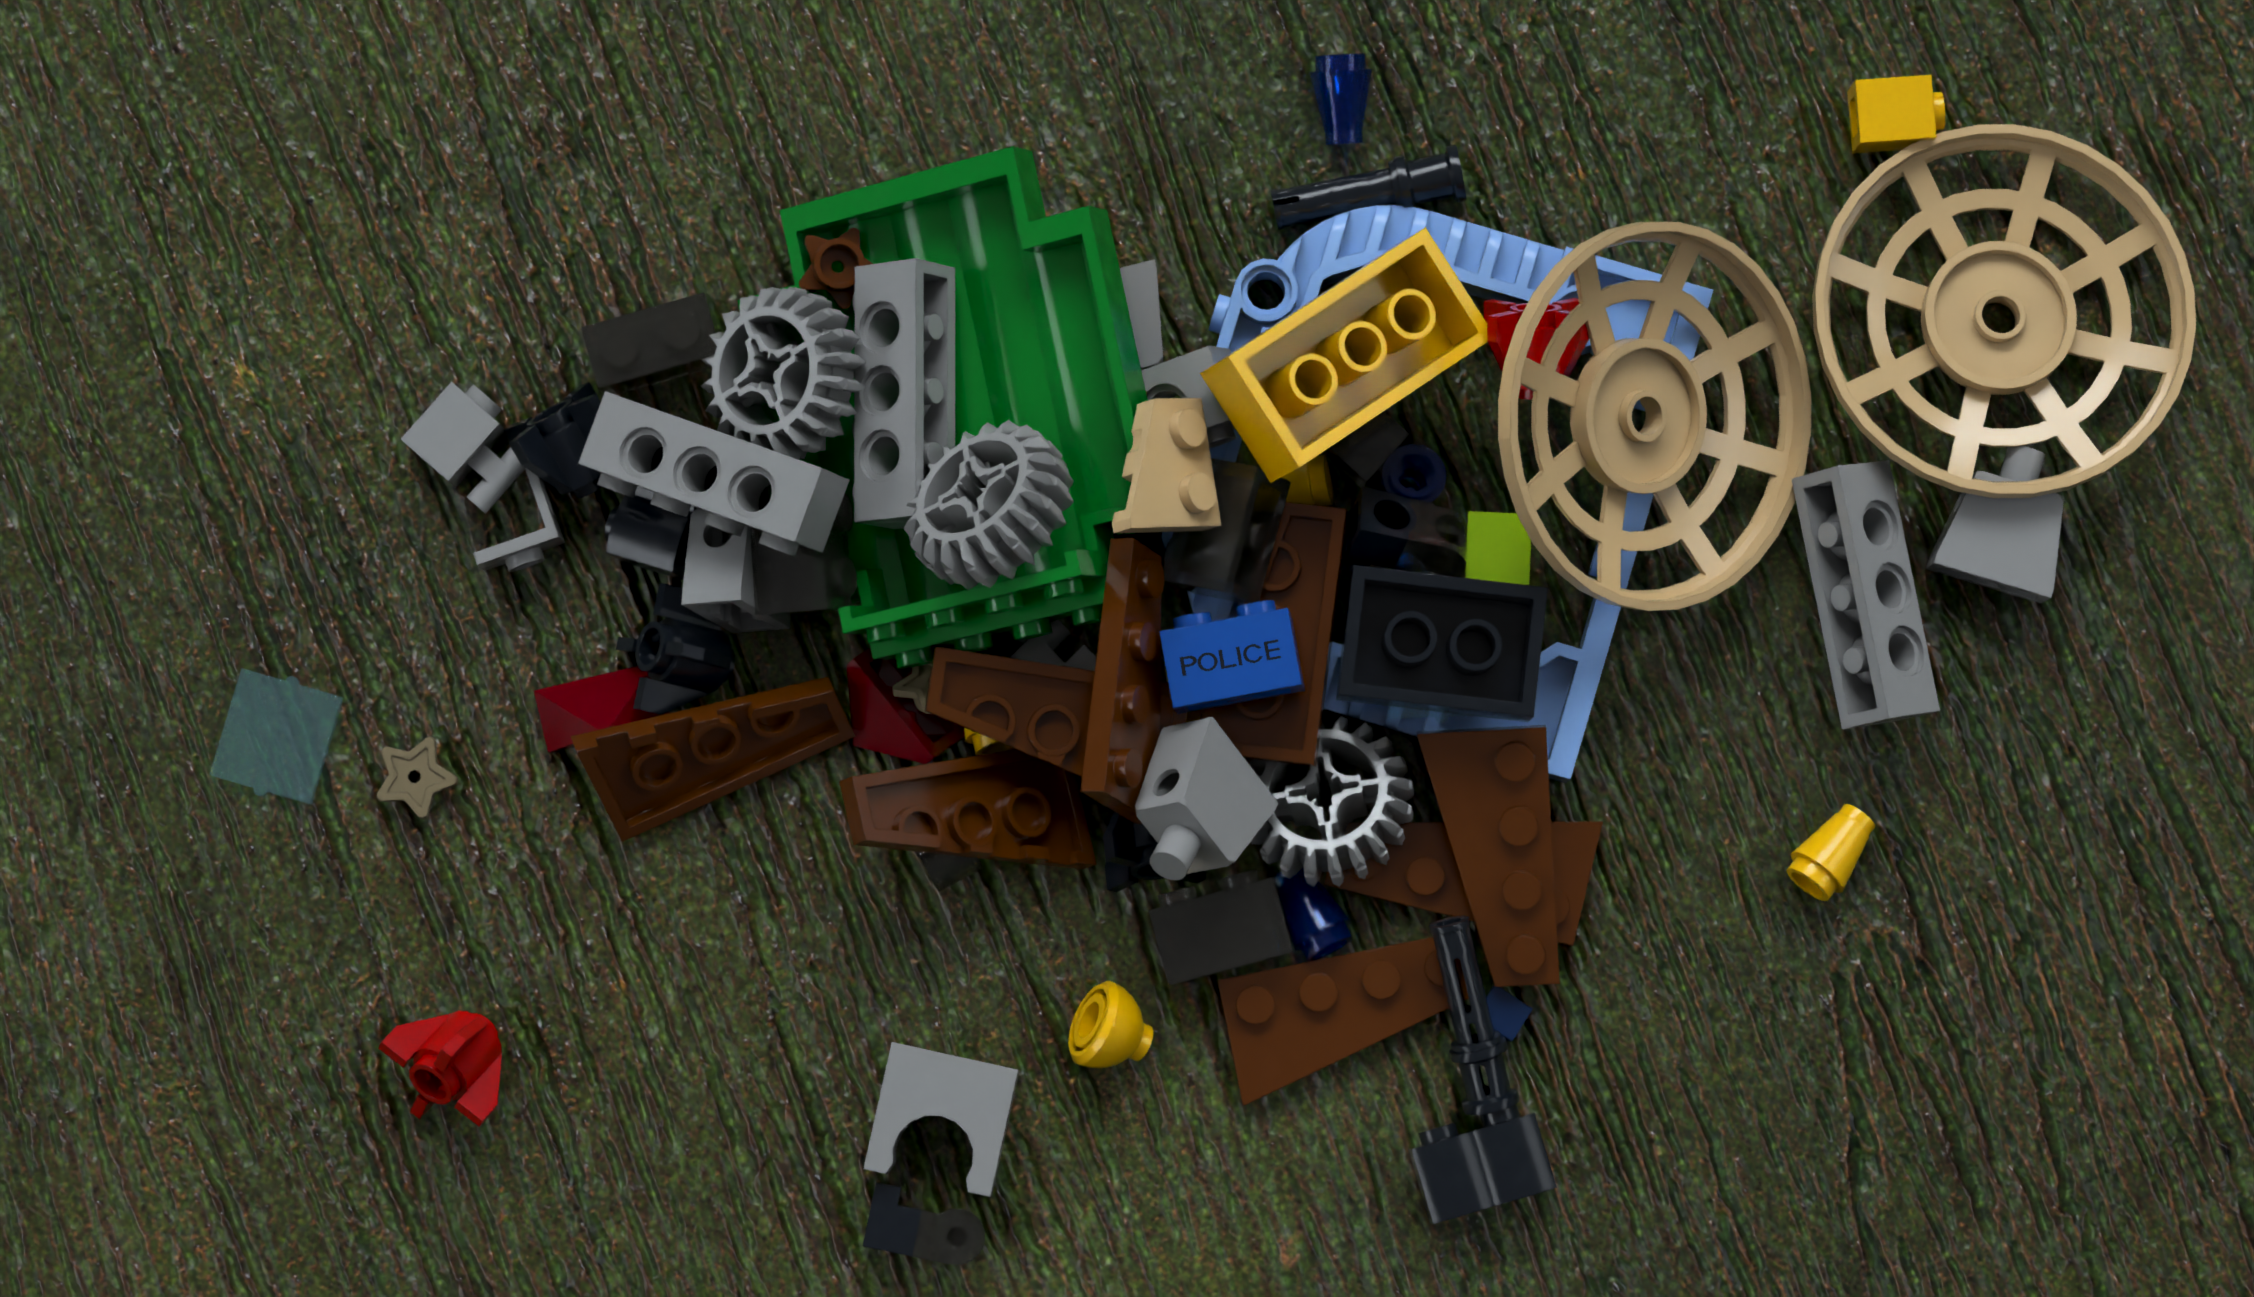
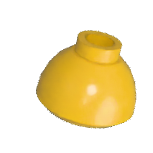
(1108, 1028)

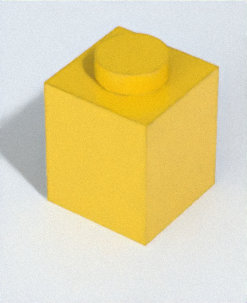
(1893, 112)

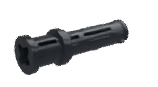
(1401, 184)
(1470, 1050)

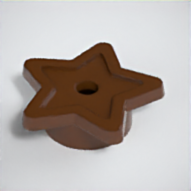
(822, 255)

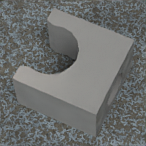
(948, 1086)

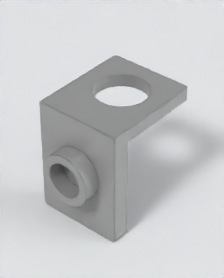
(526, 549)

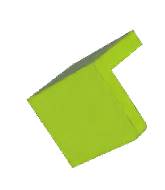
(1497, 548)

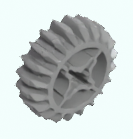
(762, 365)
(989, 505)
(1350, 800)

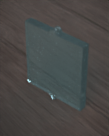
(276, 736)

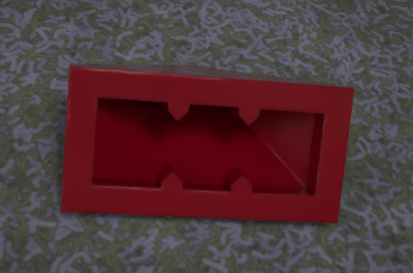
(588, 706)
(891, 722)

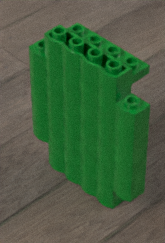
(1035, 344)

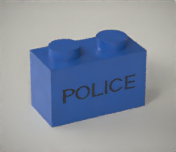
(1231, 657)

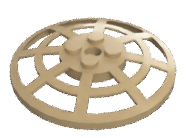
(2026, 284)
(1674, 420)

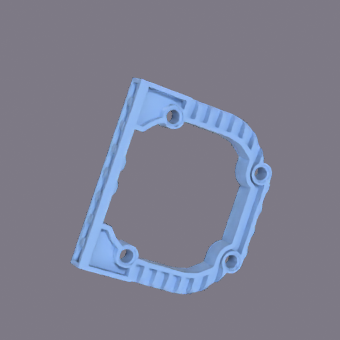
(1491, 268)

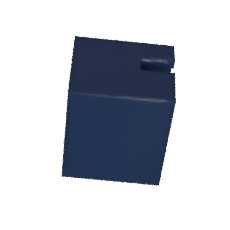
(1506, 1012)

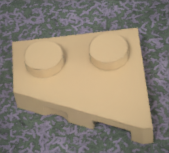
(1169, 470)

